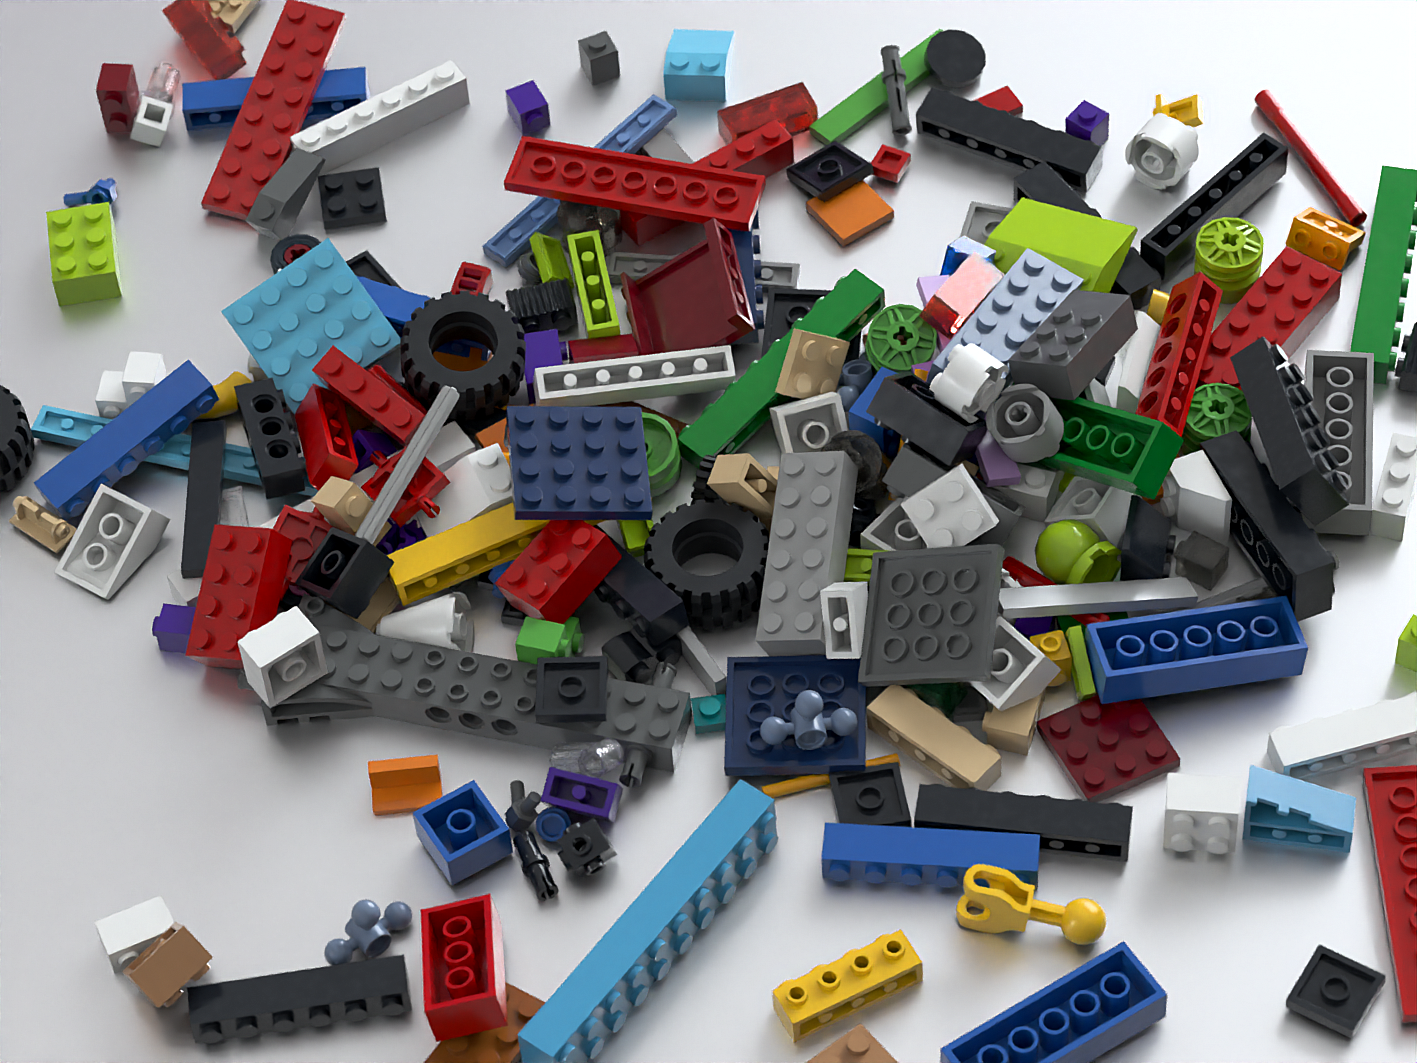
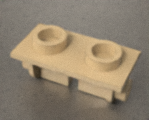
(41, 524)

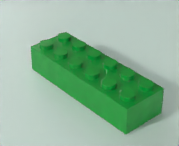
(1113, 447)

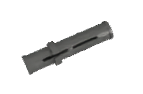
(894, 80)

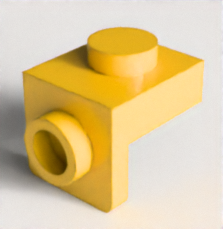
(1187, 110)
(1056, 649)

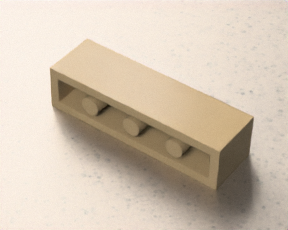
(933, 740)

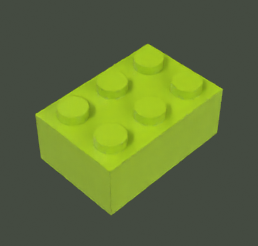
(83, 254)

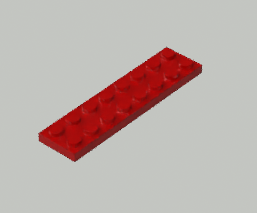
(274, 106)
(634, 183)
(1393, 823)

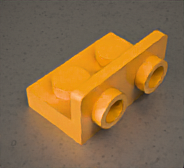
(1323, 237)

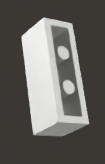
(1395, 489)

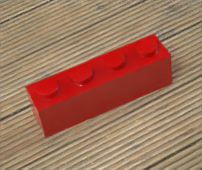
(368, 396)
(325, 437)

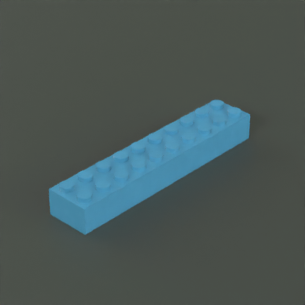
(653, 930)

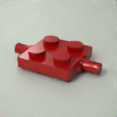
(418, 494)
(307, 533)

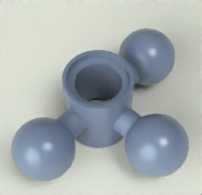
(855, 378)
(808, 723)
(368, 931)

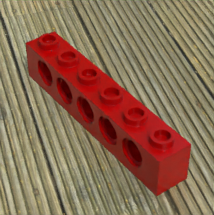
(1179, 351)

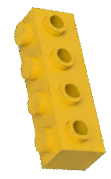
(847, 985)

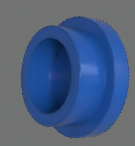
(552, 823)

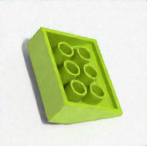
(1071, 239)

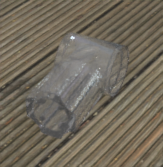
(162, 85)
(587, 758)

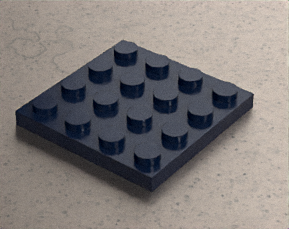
(578, 463)
(768, 688)

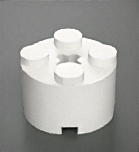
(1162, 151)
(969, 381)

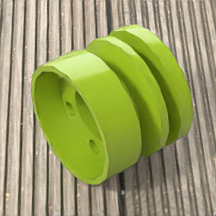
(1230, 256)

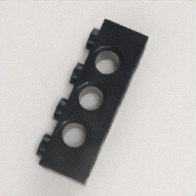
(270, 438)

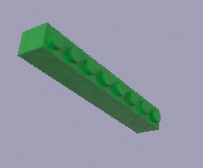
(1385, 268)
(746, 403)

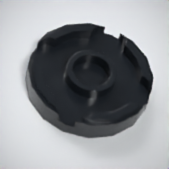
(955, 58)

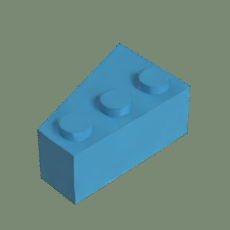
(1297, 812)

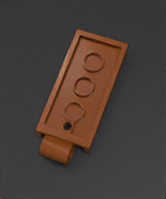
(493, 1045)

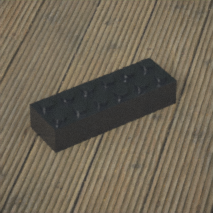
(1290, 430)
(1272, 529)

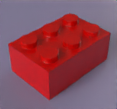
(558, 570)

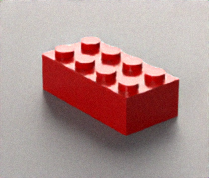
(237, 591)
(463, 968)

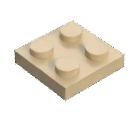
(811, 365)

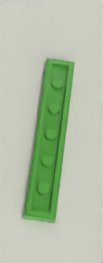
(868, 99)

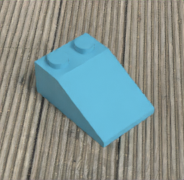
(698, 65)

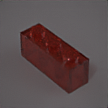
(206, 37)
(790, 106)
(961, 295)

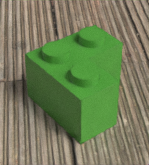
(548, 639)

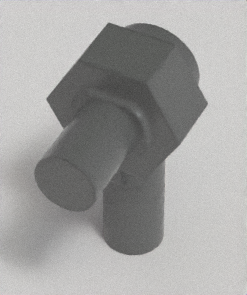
(522, 811)

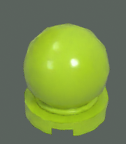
(1074, 555)

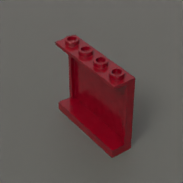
(690, 299)

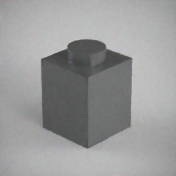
(599, 58)

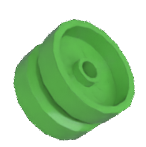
(662, 454)

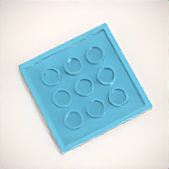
(303, 314)

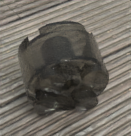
(582, 218)
(869, 457)

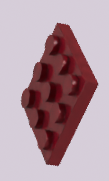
(1107, 746)

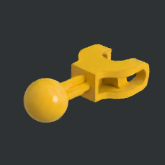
(1011, 904)

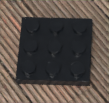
(787, 306)

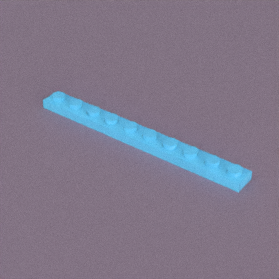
(76, 428)

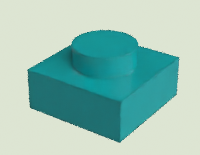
(709, 713)

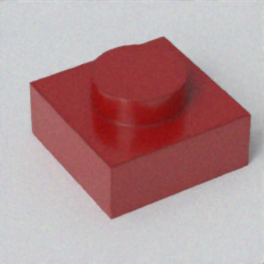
(890, 163)

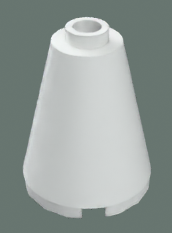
(434, 622)

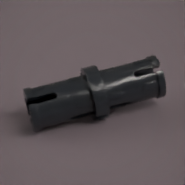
(535, 865)

